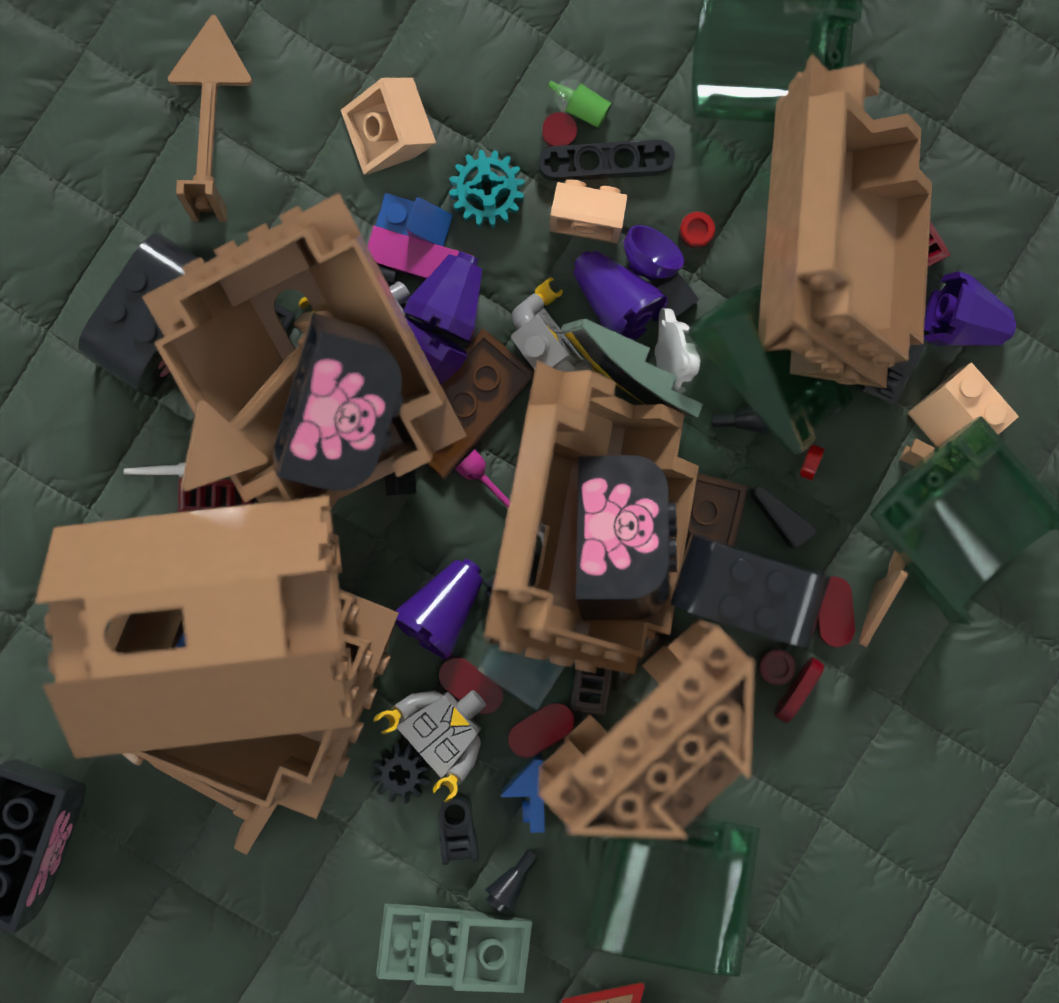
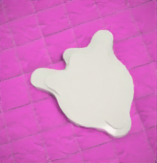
(673, 352)

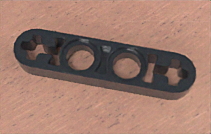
(605, 153)

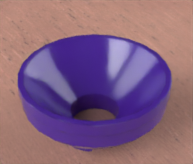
(652, 253)

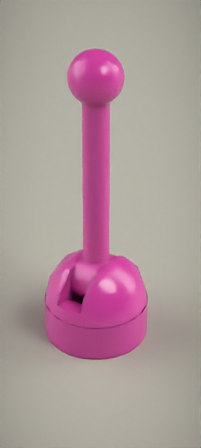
(474, 468)

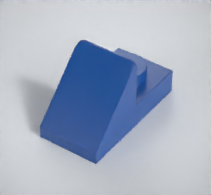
(414, 219)
(527, 784)

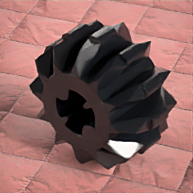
(394, 782)

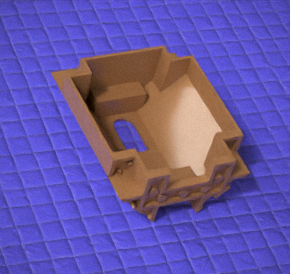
(844, 231)
(229, 341)
(564, 420)
(256, 622)
(667, 753)
(279, 768)

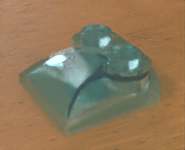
(519, 675)

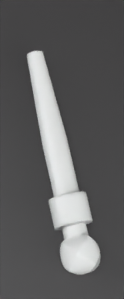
(157, 470)

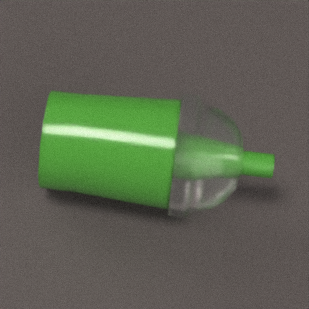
(580, 101)

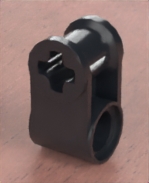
(457, 836)

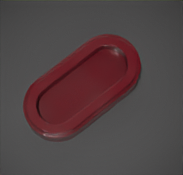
(836, 614)
(461, 677)
(799, 690)
(541, 729)

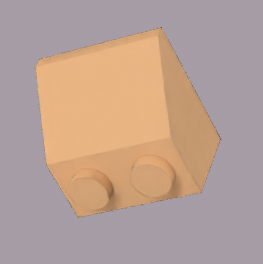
(388, 124)
(588, 211)
(958, 402)

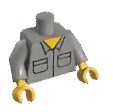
(540, 336)
(440, 731)

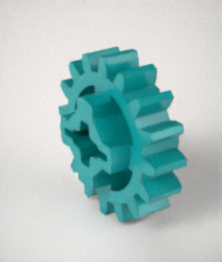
(499, 186)

